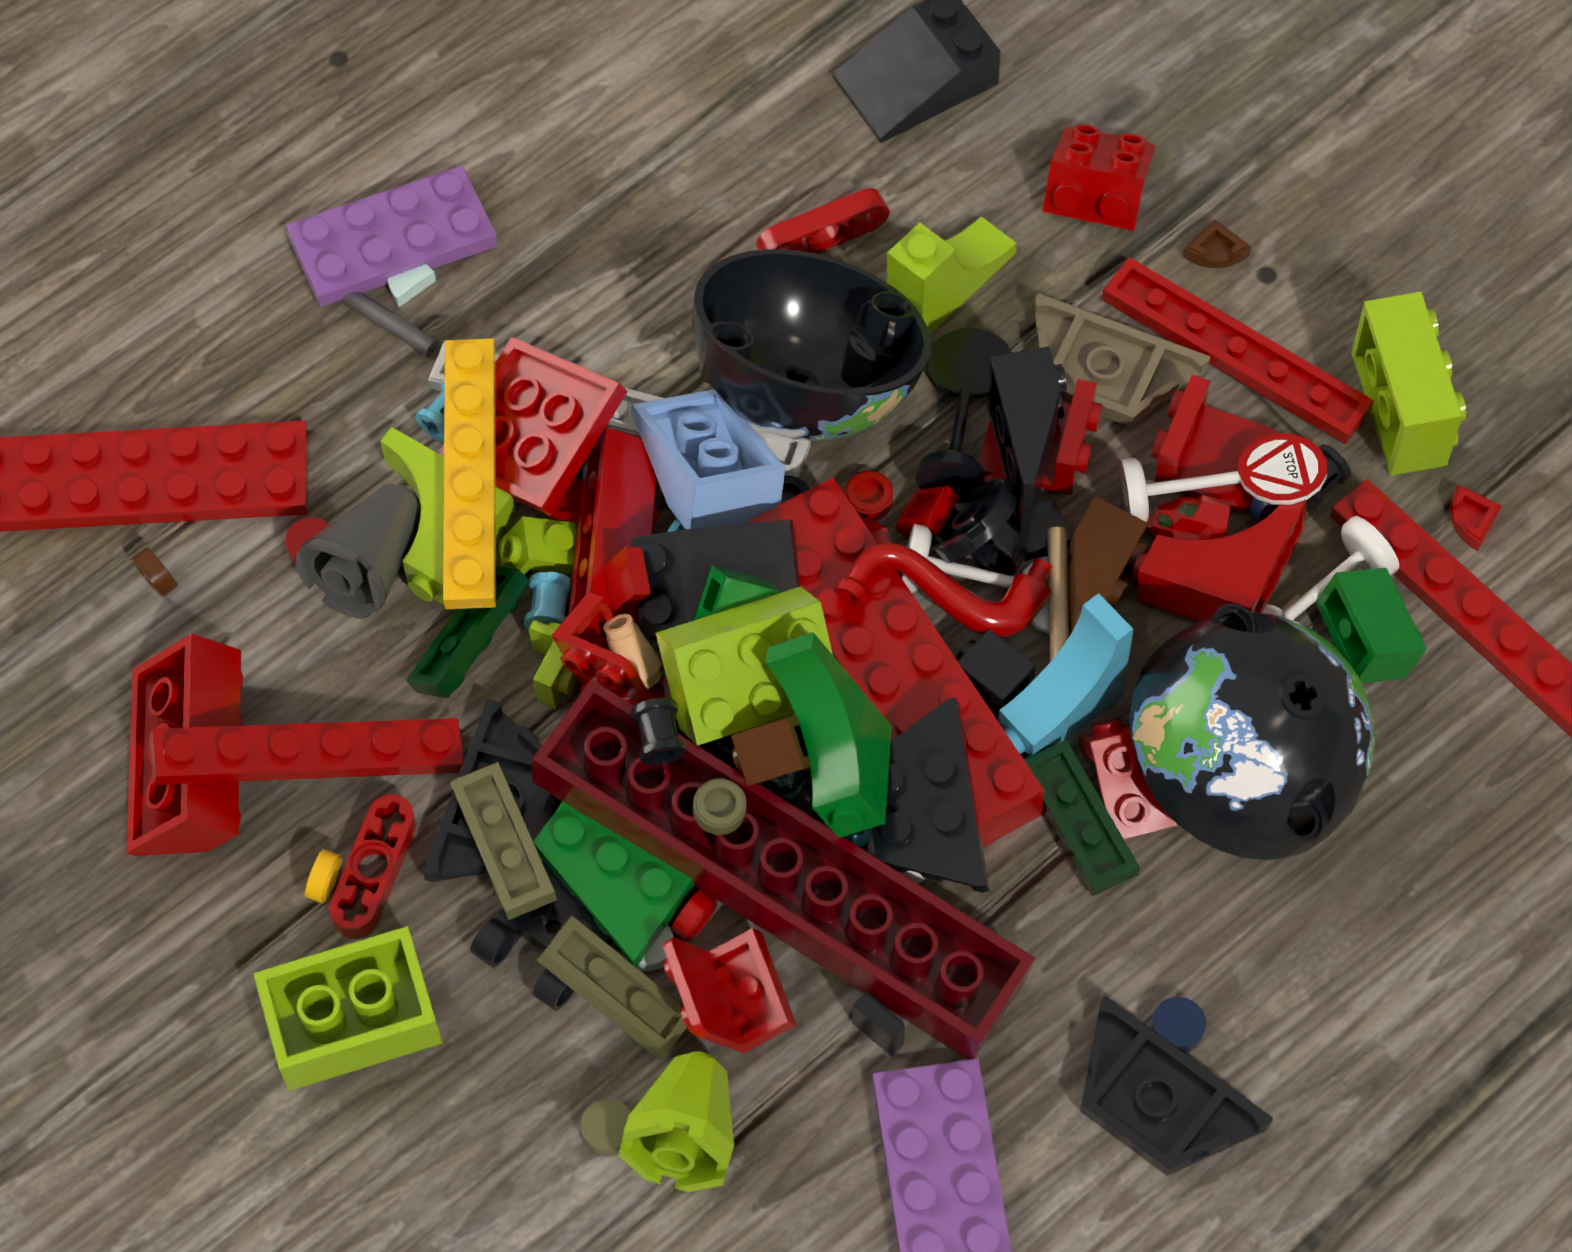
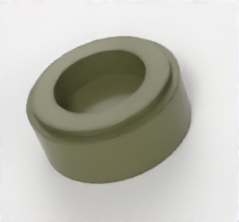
(719, 806)
(604, 1126)

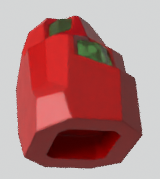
(1190, 518)

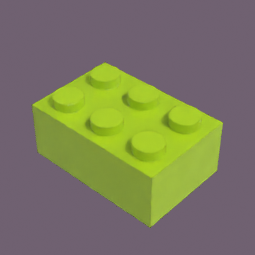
(1409, 381)
(721, 668)
(347, 1008)

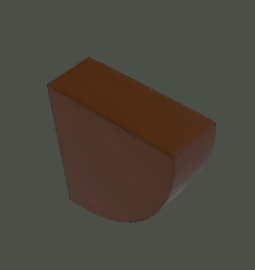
(1216, 247)

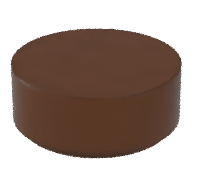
(154, 572)

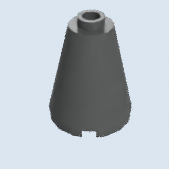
(361, 551)

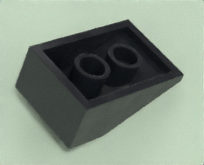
(920, 67)
(1024, 416)
(682, 561)

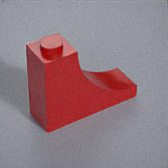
(1204, 575)

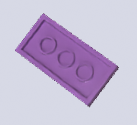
(390, 234)
(941, 1159)

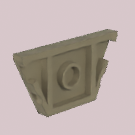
(1130, 366)

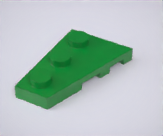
(614, 879)

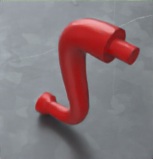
(1005, 618)

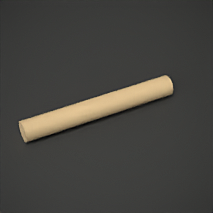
(1058, 584)

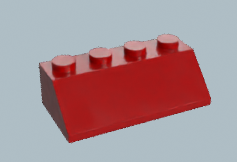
(182, 687)

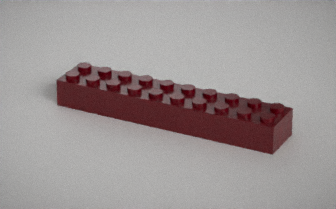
(789, 876)

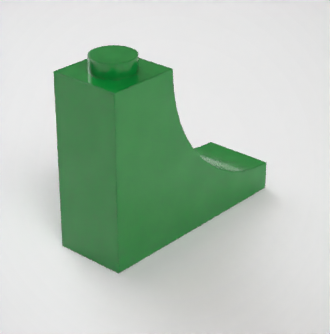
(842, 734)

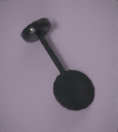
(961, 368)

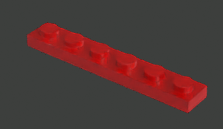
(1238, 350)
(305, 751)

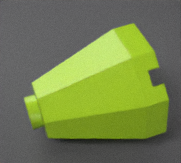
(683, 1125)

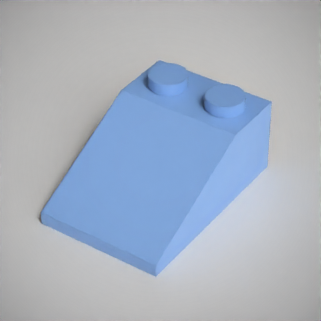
(708, 460)

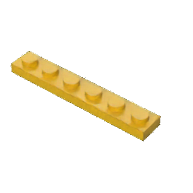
(469, 474)

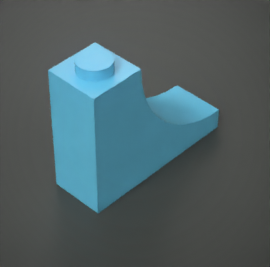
(1075, 685)

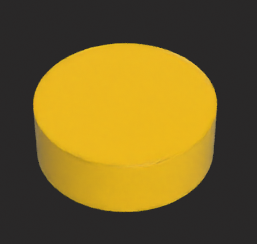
(323, 876)

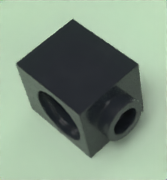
(995, 670)

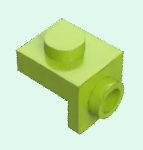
(540, 546)
(552, 676)

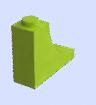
(944, 274)
(425, 474)

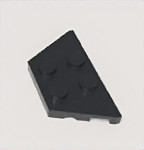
(513, 747)
(932, 804)
(1160, 1096)

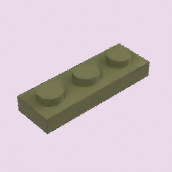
(503, 841)
(614, 987)

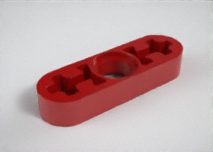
(828, 224)
(347, 893)

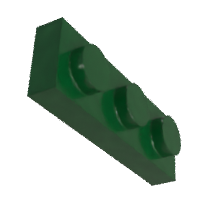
(465, 637)
(1082, 819)

